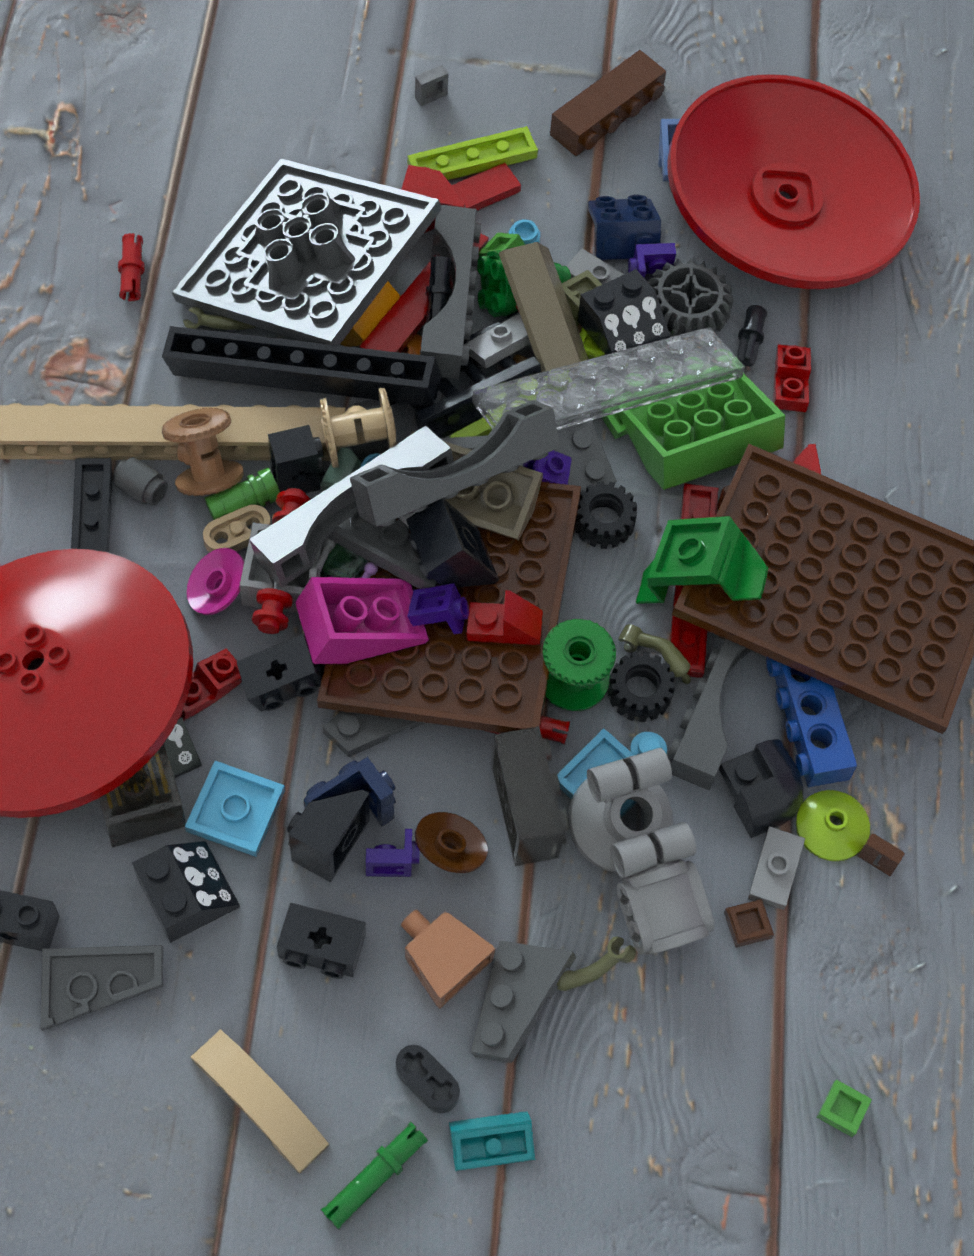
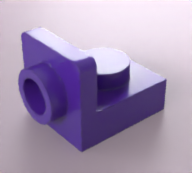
(651, 257)
(554, 467)
(439, 605)
(389, 861)

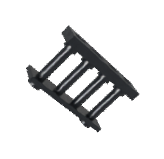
(457, 408)

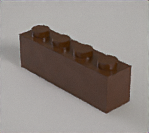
(608, 103)

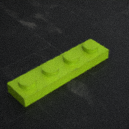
(478, 154)

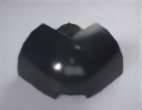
(764, 786)

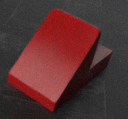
(510, 622)

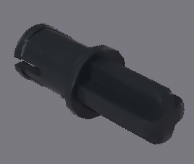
(751, 335)

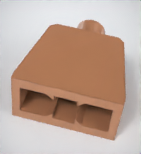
(444, 954)

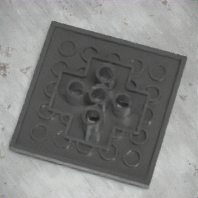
(307, 252)

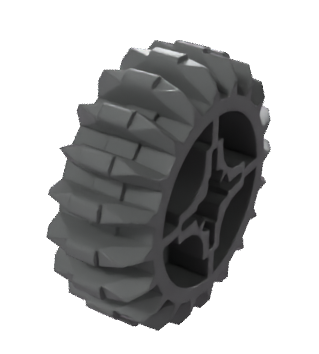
(706, 292)

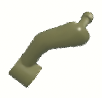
(216, 322)
(678, 663)
(576, 978)

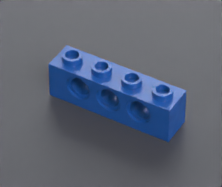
(817, 765)

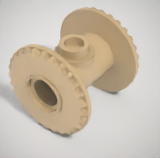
(358, 426)

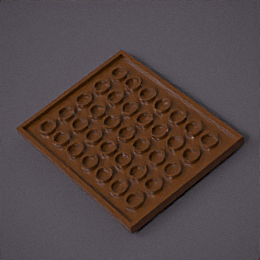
(848, 590)
(473, 681)

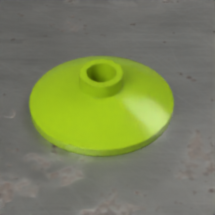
(830, 840)

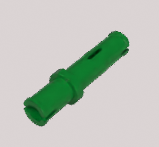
(374, 1175)

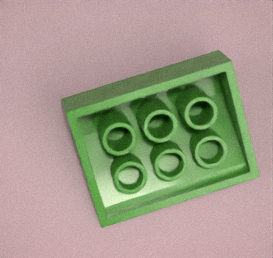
(703, 430)

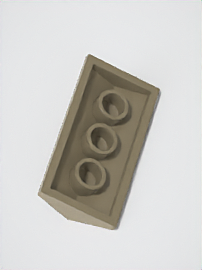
(543, 306)
(501, 503)

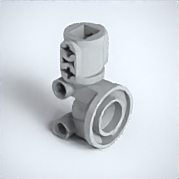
(659, 890)

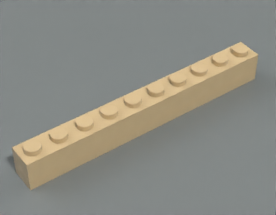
(137, 431)

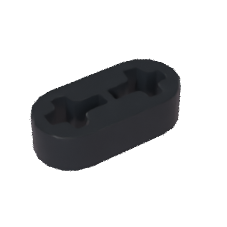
(434, 1071)

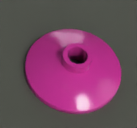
(215, 581)

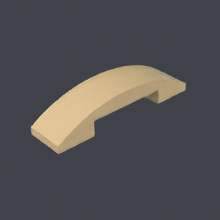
(261, 1100)

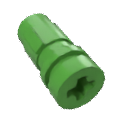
(249, 492)

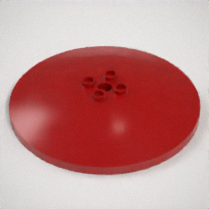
(800, 137)
(107, 680)

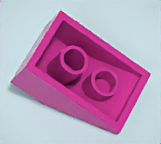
(356, 618)

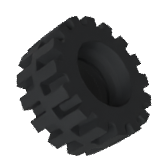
(614, 499)
(644, 667)

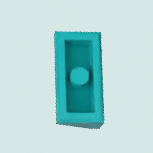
(492, 1140)

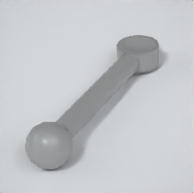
(328, 545)

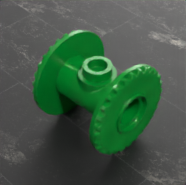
(579, 664)

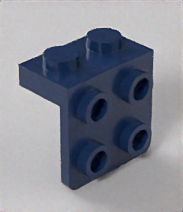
(623, 224)
(357, 777)

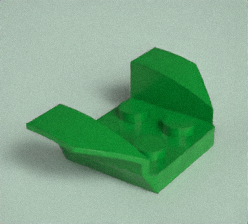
(704, 553)

